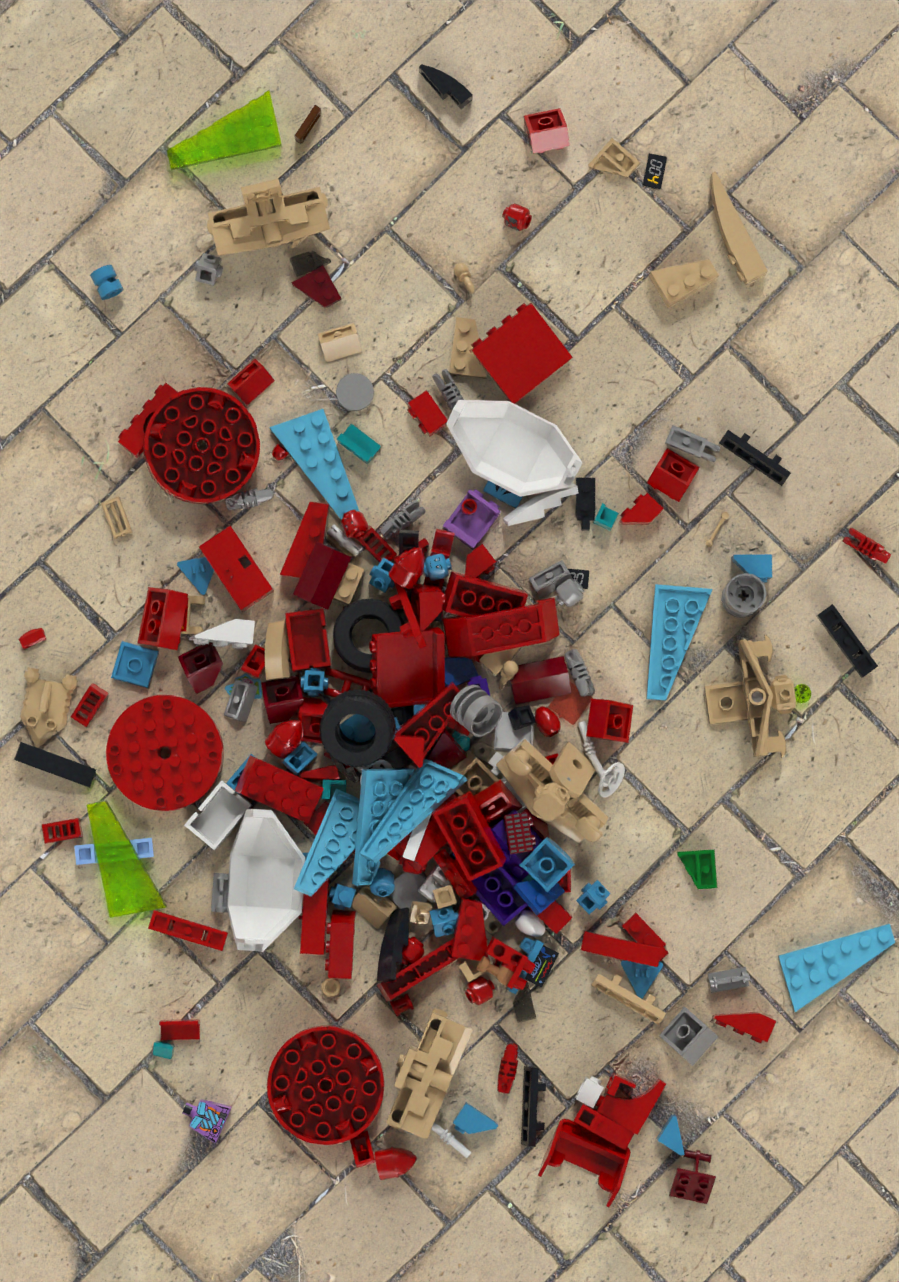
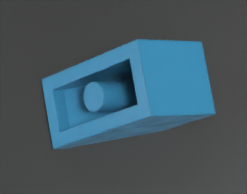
(757, 565)
(472, 1120)

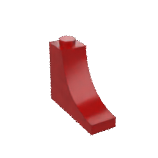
(630, 1111)

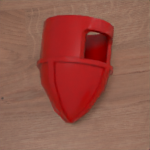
(408, 568)
(285, 738)
(394, 1162)

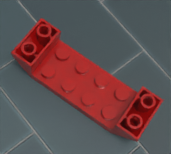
(501, 629)

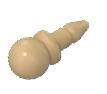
(462, 271)
(510, 668)

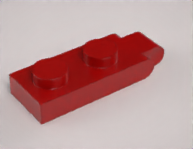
(644, 934)

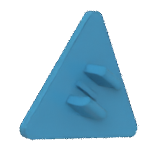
(198, 572)
(640, 975)

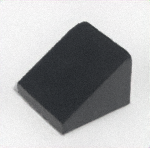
(402, 713)
(521, 717)

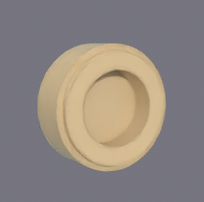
(331, 987)

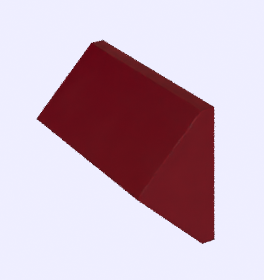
(322, 575)
(540, 680)

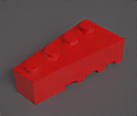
(311, 529)
(431, 718)

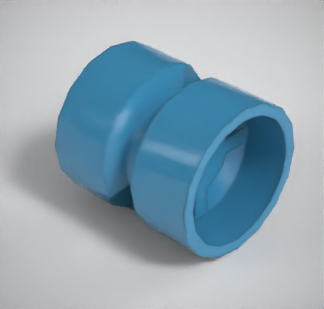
(105, 279)

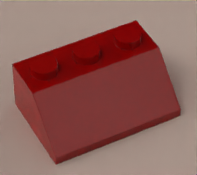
(163, 618)

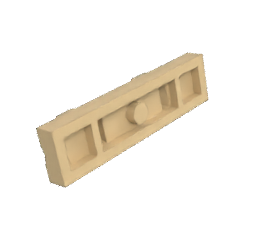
(641, 1006)

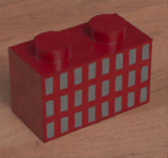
(518, 833)

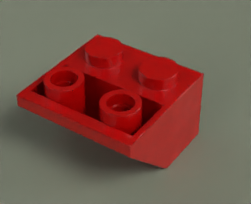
(496, 802)

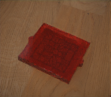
(570, 705)

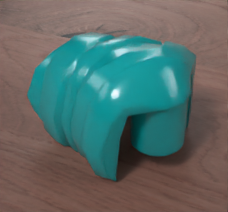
(462, 740)

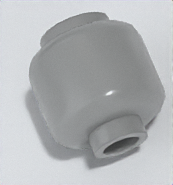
(569, 592)

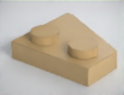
(614, 160)

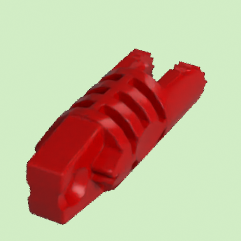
(867, 546)
(508, 1069)

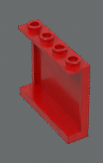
(520, 352)
(404, 671)

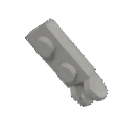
(690, 443)

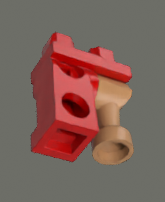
(511, 966)

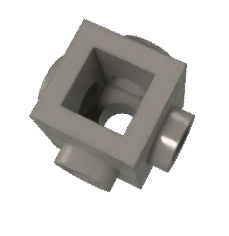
(208, 269)

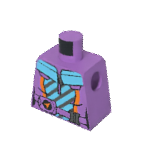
(207, 1118)

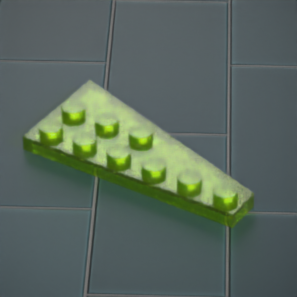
(236, 134)
(123, 875)

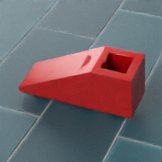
(750, 1022)
(603, 1126)

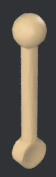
(724, 516)

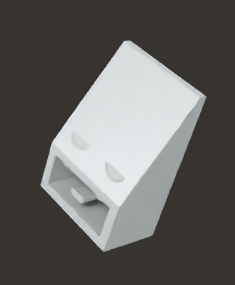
(234, 632)

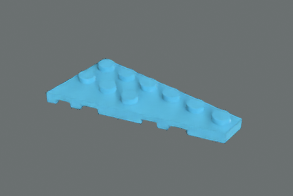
(316, 453)
(673, 626)
(377, 795)
(417, 800)
(332, 843)
(821, 966)

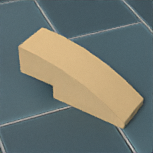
(277, 651)

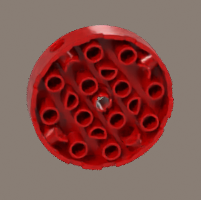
(173, 451)
(136, 749)
(329, 1055)

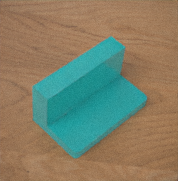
(358, 443)

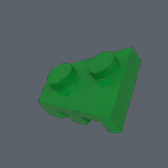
(701, 867)

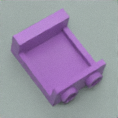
(472, 527)

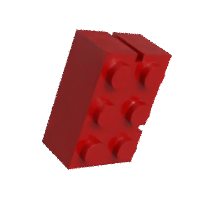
(308, 639)

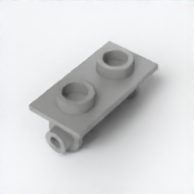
(220, 892)
(728, 979)

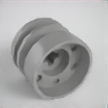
(751, 588)
(476, 710)

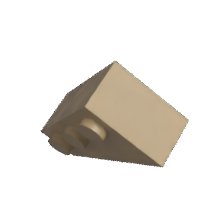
(682, 280)

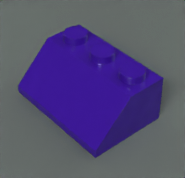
(513, 860)
(498, 894)

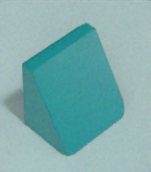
(163, 1049)

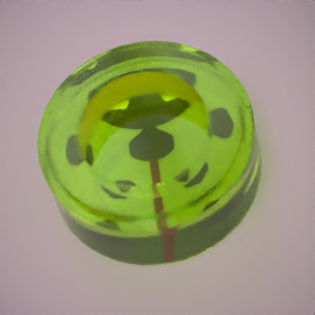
(802, 693)

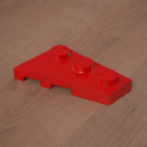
(470, 933)

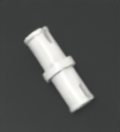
(345, 541)

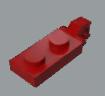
(455, 874)

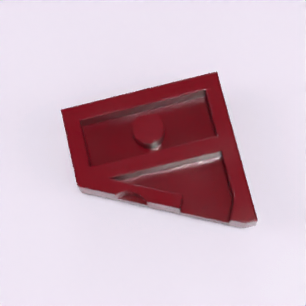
(319, 287)
(446, 751)

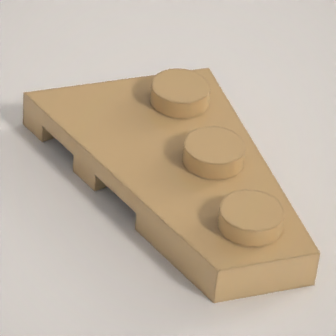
(462, 361)

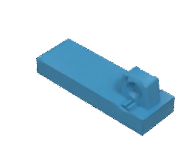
(532, 949)

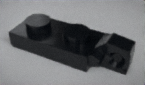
(585, 501)

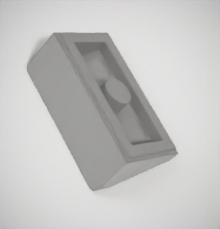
(548, 579)
(241, 700)

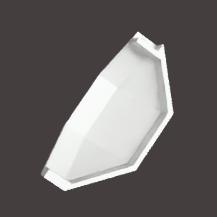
(513, 447)
(262, 881)

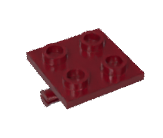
(693, 1184)

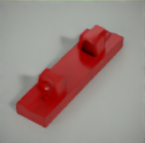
(411, 628)
(188, 930)

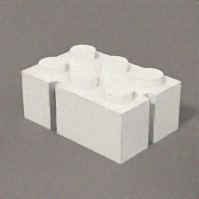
(219, 815)

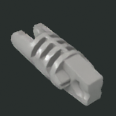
(449, 391)
(248, 498)
(402, 520)
(579, 673)

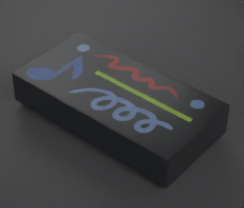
(544, 964)

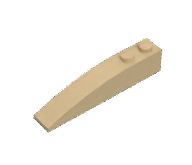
(735, 236)

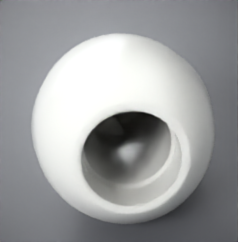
(530, 923)

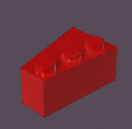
(340, 944)

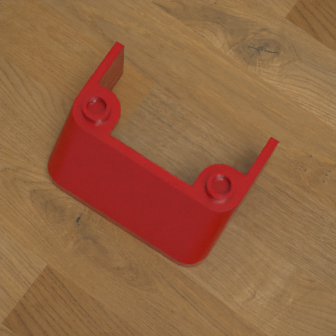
(590, 1152)

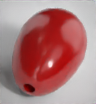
(547, 721)

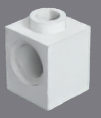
(589, 1091)

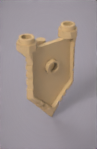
(45, 705)

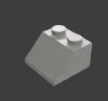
(688, 1036)

